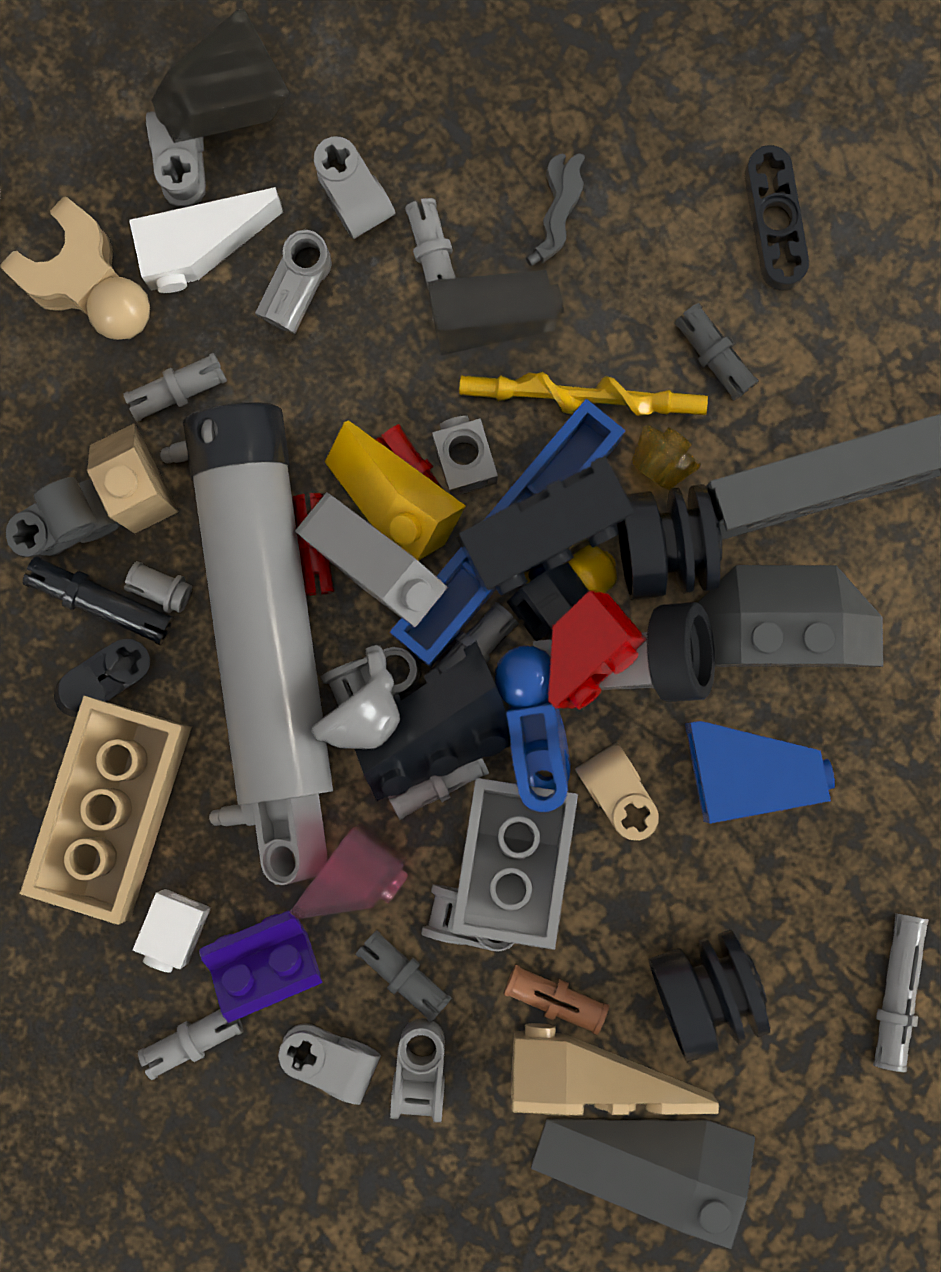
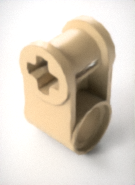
(616, 784)

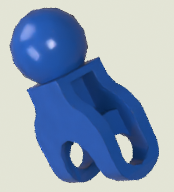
(534, 727)

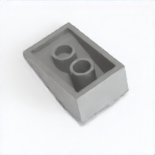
(513, 867)

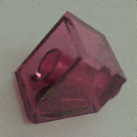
(354, 877)

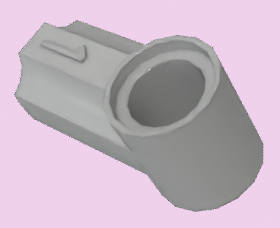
(292, 285)

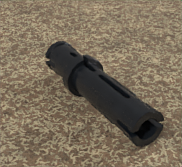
(77, 591)

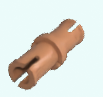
(588, 1012)

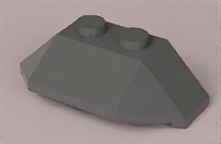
(792, 619)

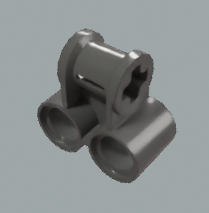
(59, 519)

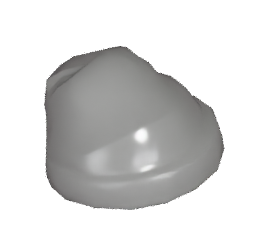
(368, 715)

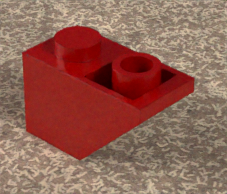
(588, 647)

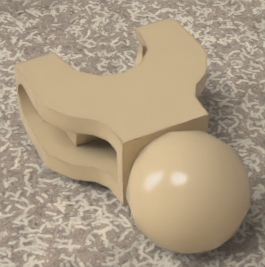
(83, 277)

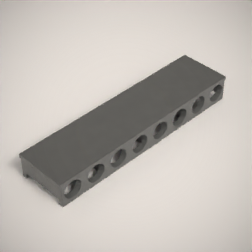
(827, 477)

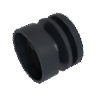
(669, 543)
(710, 995)

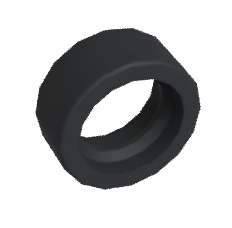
(681, 652)

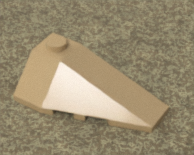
(563, 1073)

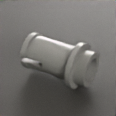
(158, 587)

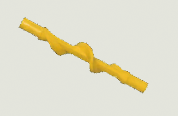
(570, 398)

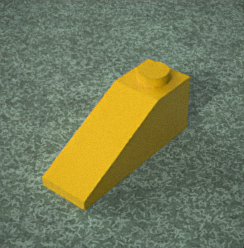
(393, 493)

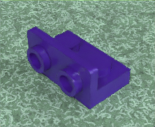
(261, 965)

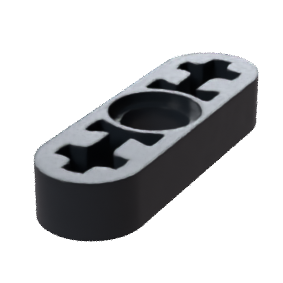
(758, 186)

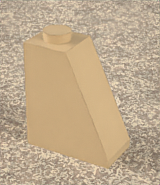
(129, 480)

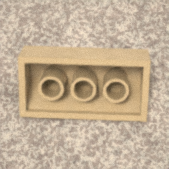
(105, 810)

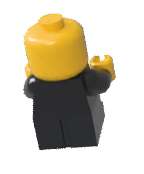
(555, 592)

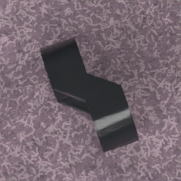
(120, 662)

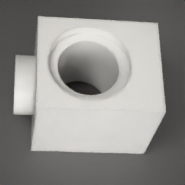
(171, 931)

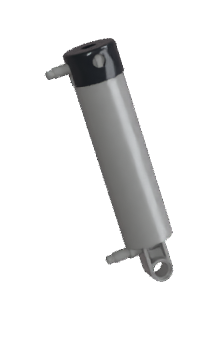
(260, 632)

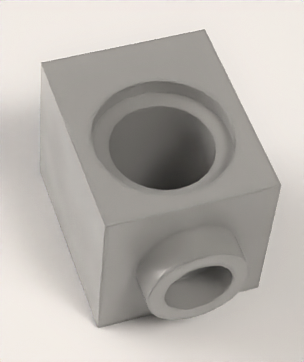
(468, 477)

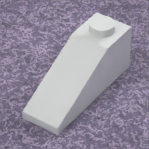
(194, 239)

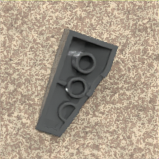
(667, 1170)

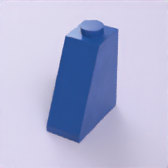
(753, 774)

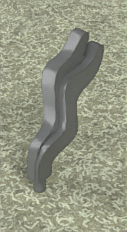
(566, 188)

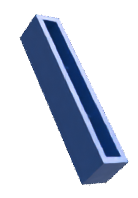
(579, 441)

